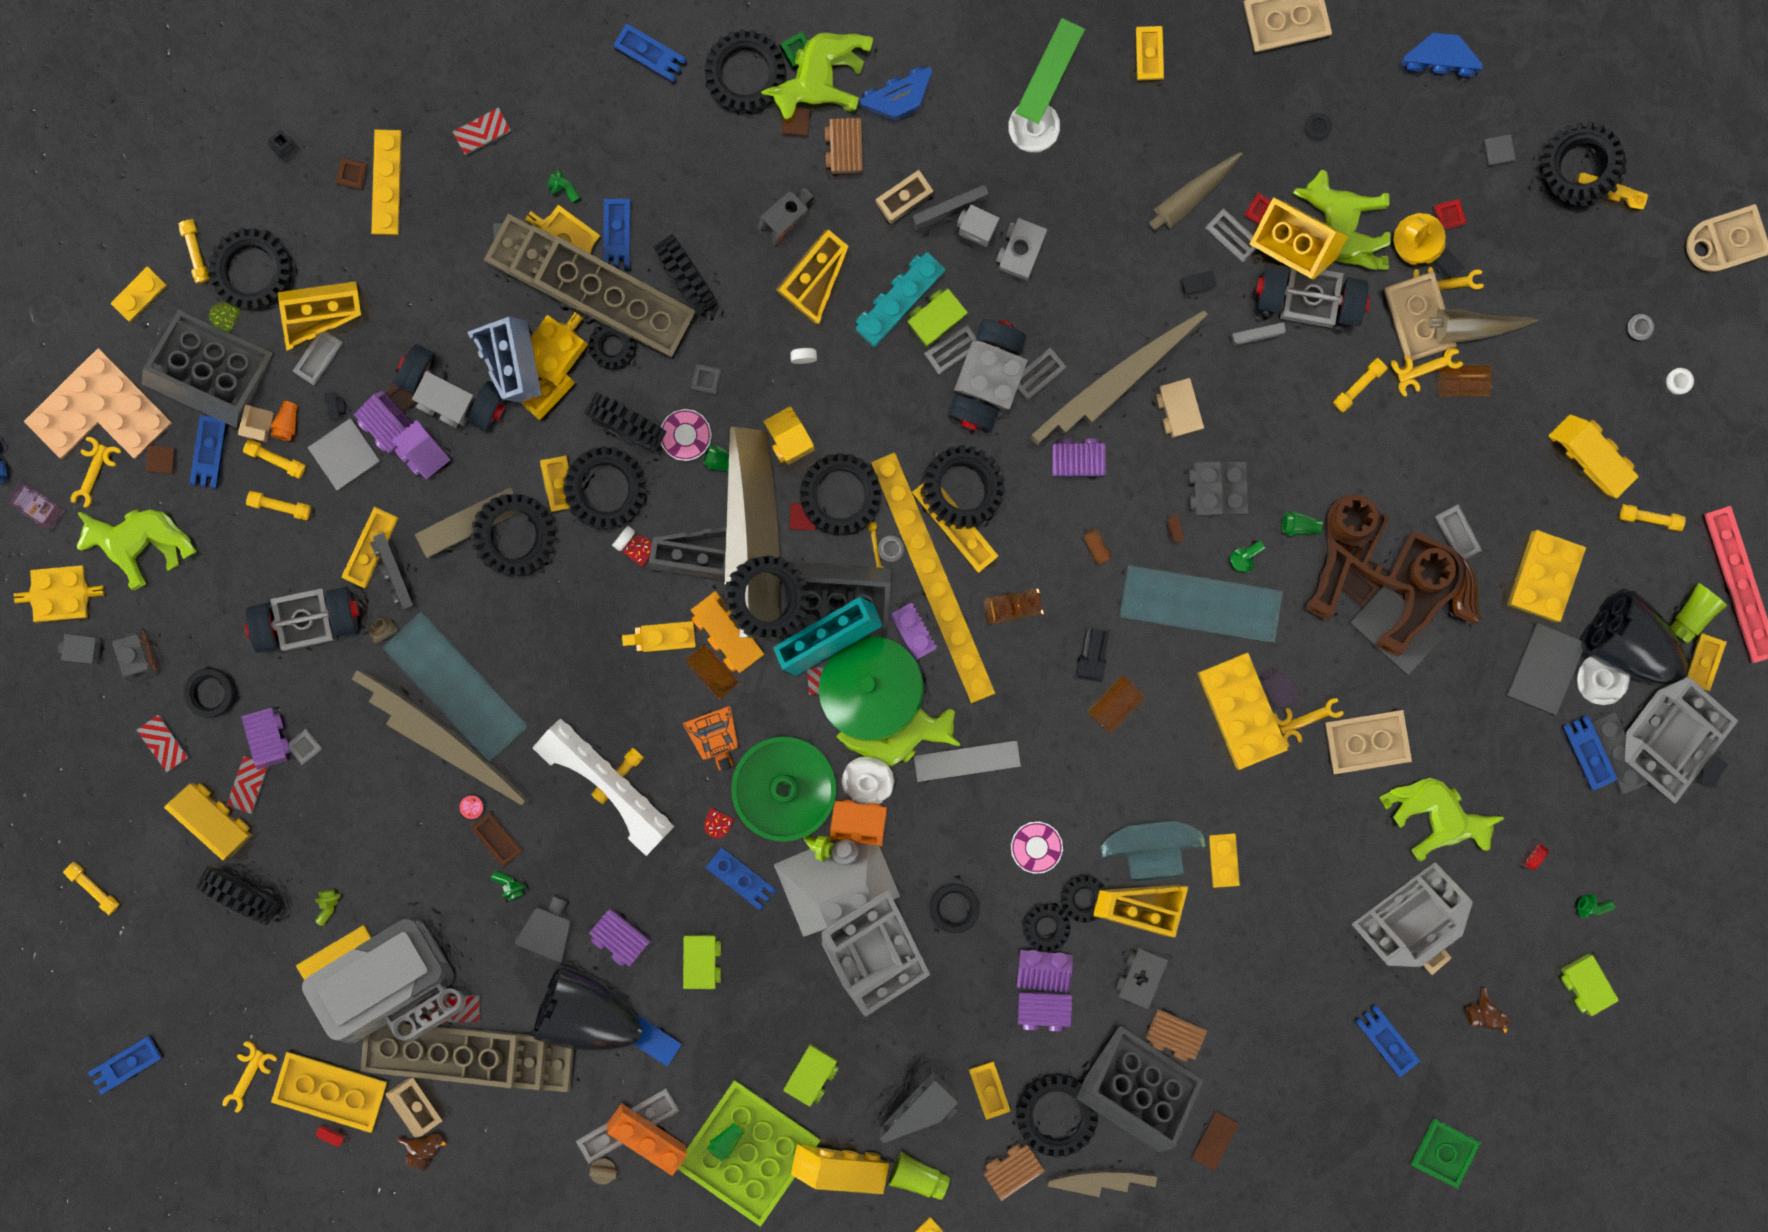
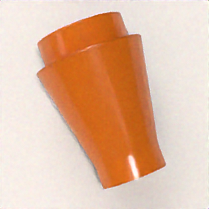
(284, 423)

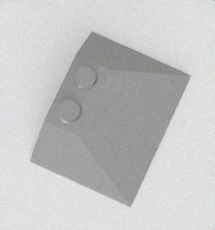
(1676, 736)
(830, 891)
(1416, 919)
(874, 954)

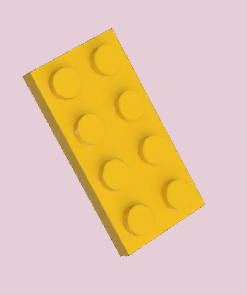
(329, 1092)

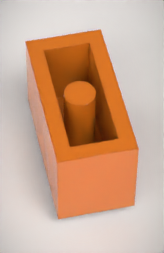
(858, 822)

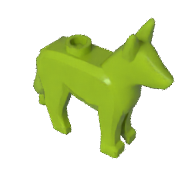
(815, 72)
(1343, 212)
(130, 537)
(901, 745)
(1446, 815)

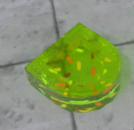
(224, 316)

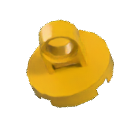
(1419, 239)

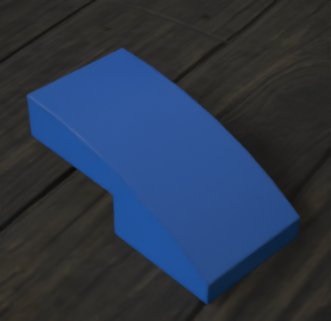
(656, 1042)

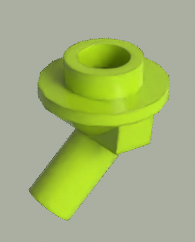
(821, 846)
(326, 900)

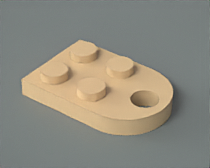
(1729, 239)

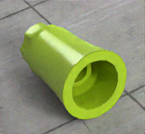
(1697, 613)
(918, 1177)

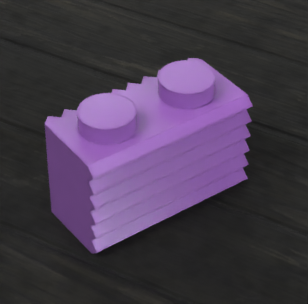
(382, 420)
(420, 449)
(1078, 459)
(913, 631)
(265, 739)
(618, 937)
(1044, 970)
(1044, 1010)

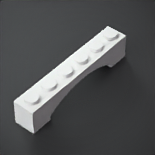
(643, 820)

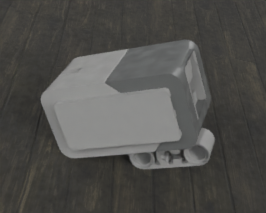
(384, 985)

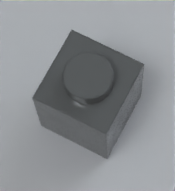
(79, 649)

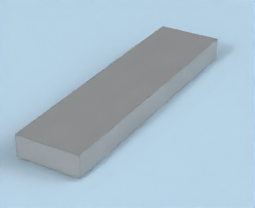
(967, 761)
(653, 1109)

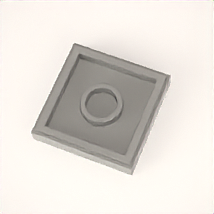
(344, 454)

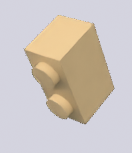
(904, 197)
(1180, 408)
(413, 1107)

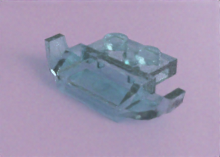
(1153, 848)

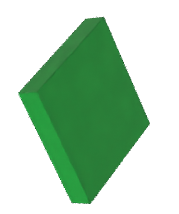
(1445, 1153)

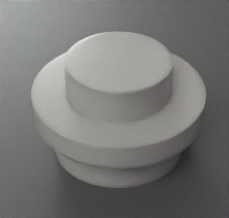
(1640, 327)
(890, 548)
(845, 852)

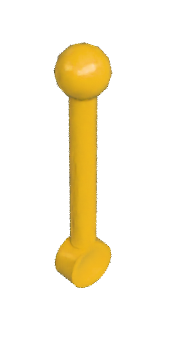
(872, 527)

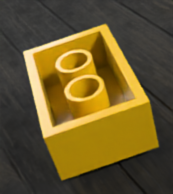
(1546, 576)

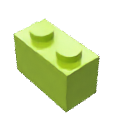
(937, 317)
(700, 962)
(1589, 985)
(811, 1075)

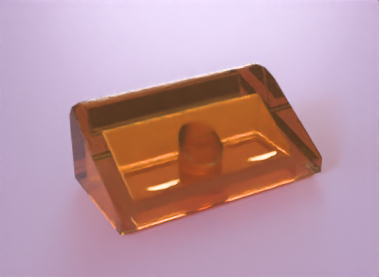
(1465, 381)
(712, 671)
(1116, 704)

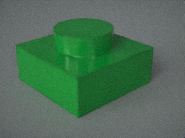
(792, 45)

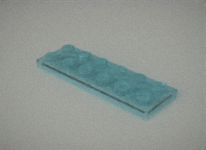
(1201, 604)
(455, 687)

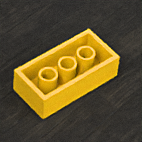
(1242, 711)

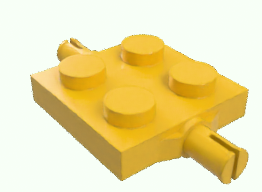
(567, 227)
(556, 347)
(59, 594)

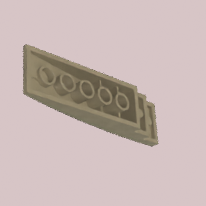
(589, 285)
(1111, 386)
(752, 519)
(430, 733)
(470, 1058)

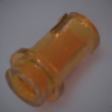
(1097, 547)

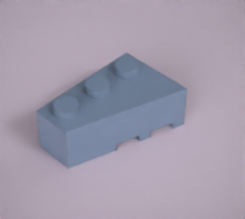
(509, 357)

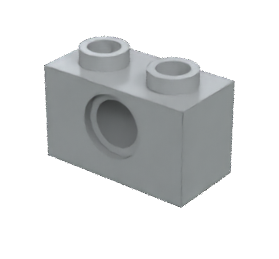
(977, 225)
(1017, 264)

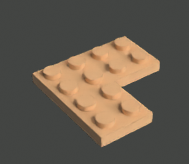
(97, 395)

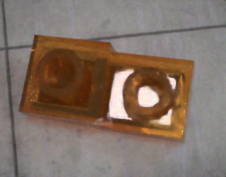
(1013, 606)

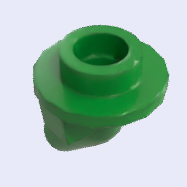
(558, 182)
(1242, 559)
(512, 888)
(1589, 906)

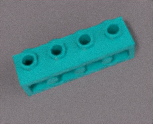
(904, 295)
(827, 636)

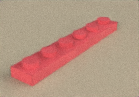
(1740, 581)

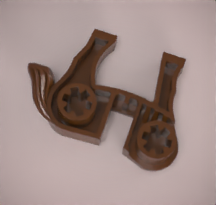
(1423, 571)

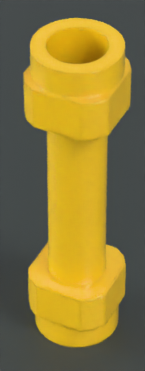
(188, 230)
(1376, 369)
(293, 467)
(257, 500)
(1631, 513)
(632, 759)
(75, 873)

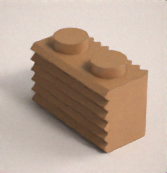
(846, 146)
(1176, 1035)
(1013, 1170)

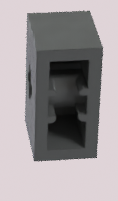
(1144, 991)

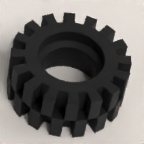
(610, 361)
(1070, 891)
(1063, 927)

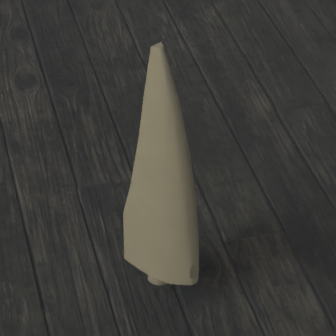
(1191, 194)
(1465, 325)

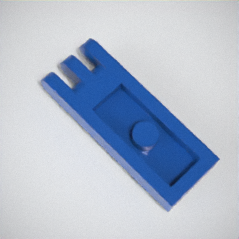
(648, 51)
(617, 231)
(207, 450)
(1590, 753)
(740, 878)
(1389, 1042)
(126, 1064)

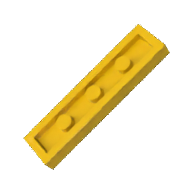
(386, 182)
(968, 541)

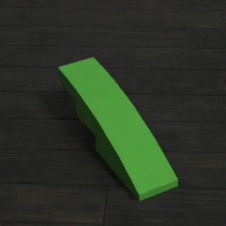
(1050, 71)

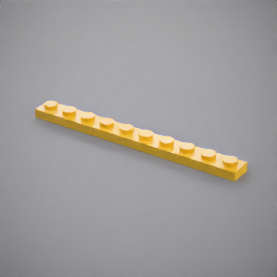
(933, 578)

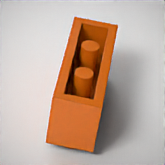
(646, 1139)

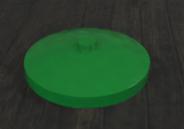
(871, 689)
(783, 789)

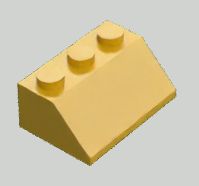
(1298, 239)
(209, 820)

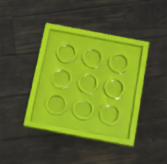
(761, 1161)

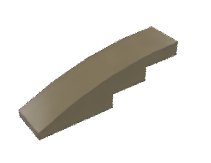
(456, 527)
(1092, 1181)

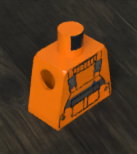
(714, 736)

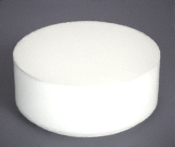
(803, 355)
(1680, 381)
(623, 538)

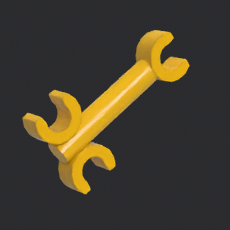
(1456, 282)
(1408, 372)
(100, 453)
(1289, 726)
(257, 1059)

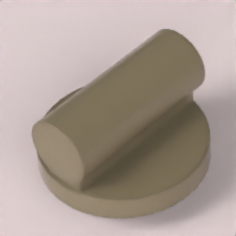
(382, 629)
(602, 1171)

